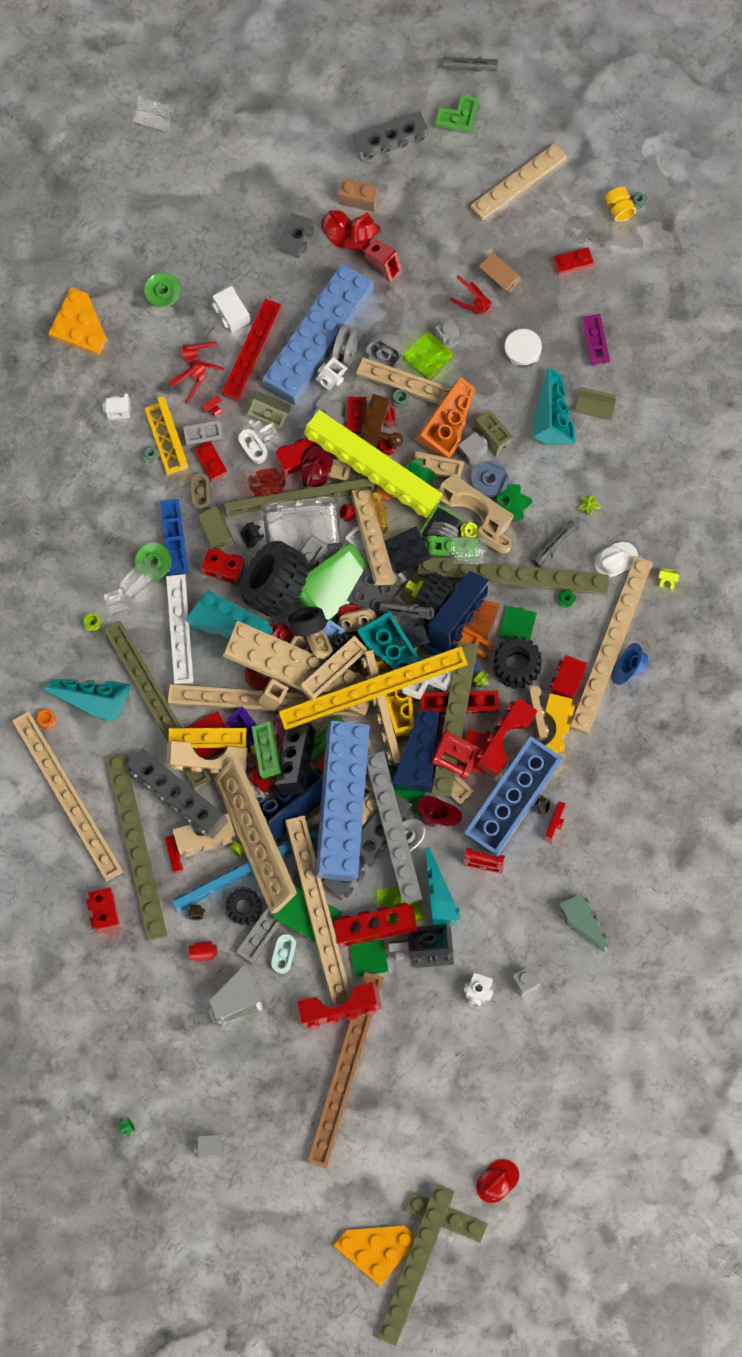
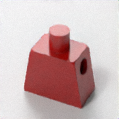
(382, 259)

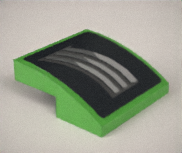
(442, 524)

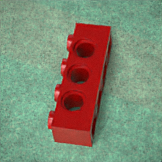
(478, 702)
(405, 923)

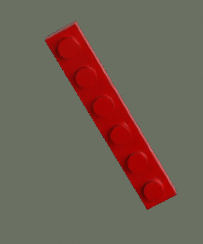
(251, 350)

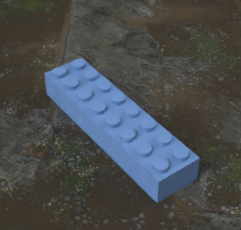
(317, 334)
(342, 801)

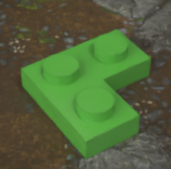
(459, 119)

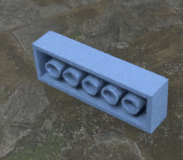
(514, 795)

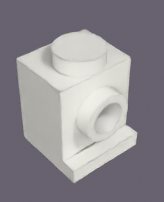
(117, 407)

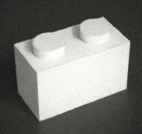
(231, 309)

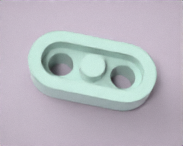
(283, 955)

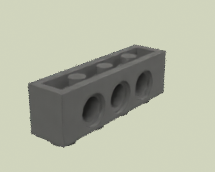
(396, 128)

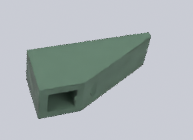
(578, 917)

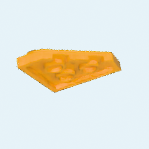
(78, 323)
(376, 1249)

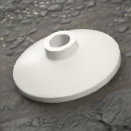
(414, 832)

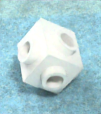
(331, 374)
(481, 983)

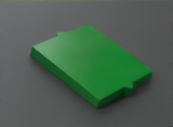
(517, 623)
(369, 958)

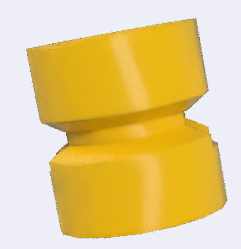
(620, 205)

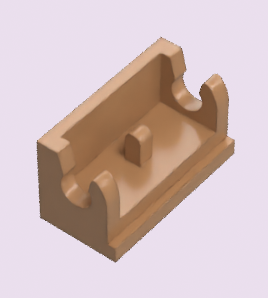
(500, 272)

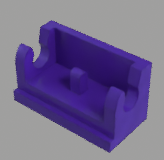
(242, 719)

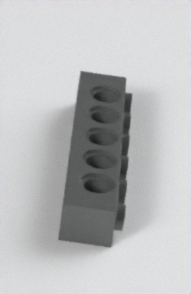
(144, 762)
(368, 835)

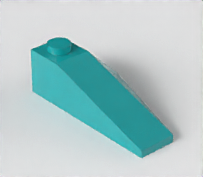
(551, 417)
(389, 642)
(99, 700)
(441, 901)

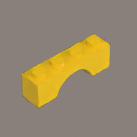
(558, 712)

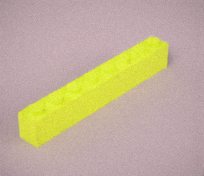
(372, 464)

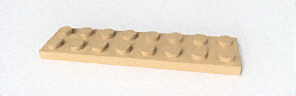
(284, 661)
(255, 836)

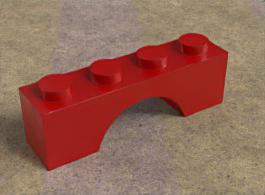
(292, 456)
(493, 757)
(363, 1000)

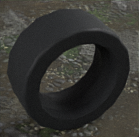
(307, 621)

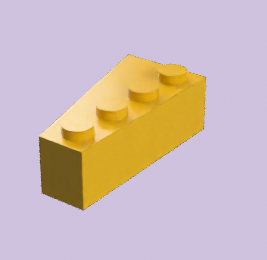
(399, 707)

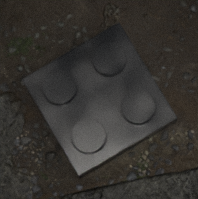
(407, 550)
(428, 941)

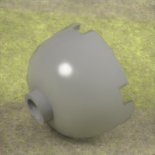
(385, 349)

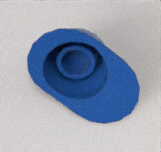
(630, 664)

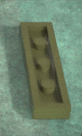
(454, 1220)

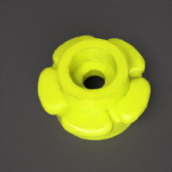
(472, 527)

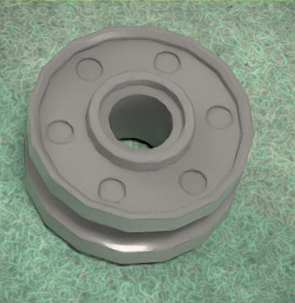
(346, 344)

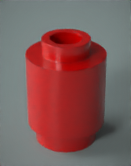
(203, 951)

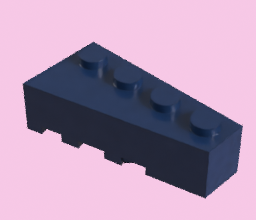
(282, 808)

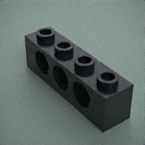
(295, 759)

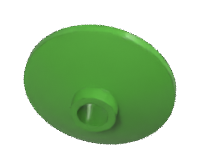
(162, 282)
(155, 551)

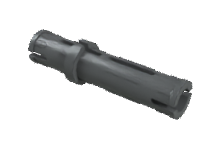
(470, 63)
(548, 550)
(413, 611)

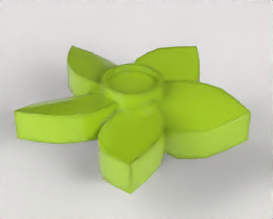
(589, 504)

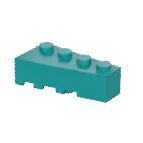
(219, 616)

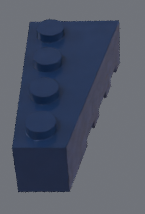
(458, 611)
(415, 767)

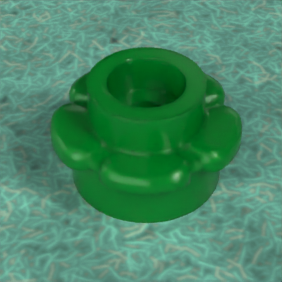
(566, 603)
(126, 1126)

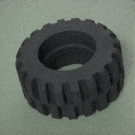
(274, 578)

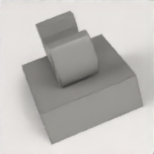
(398, 947)

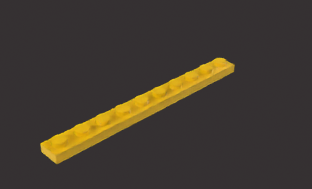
(373, 688)

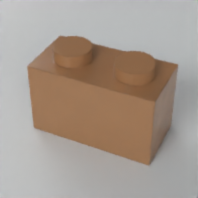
(358, 195)

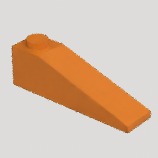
(444, 426)

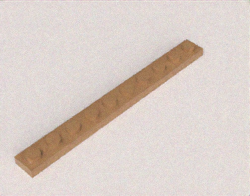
(341, 1084)

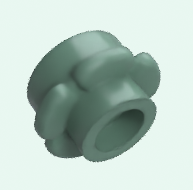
(639, 204)
(400, 393)
(154, 457)

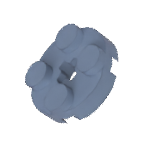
(488, 469)

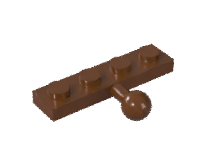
(374, 423)

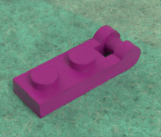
(595, 339)

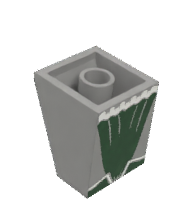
(235, 999)

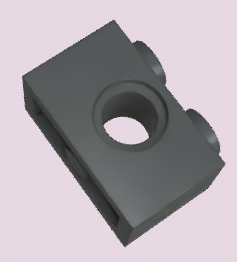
(296, 226)

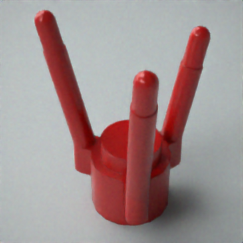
(481, 303)
(190, 351)
(195, 372)

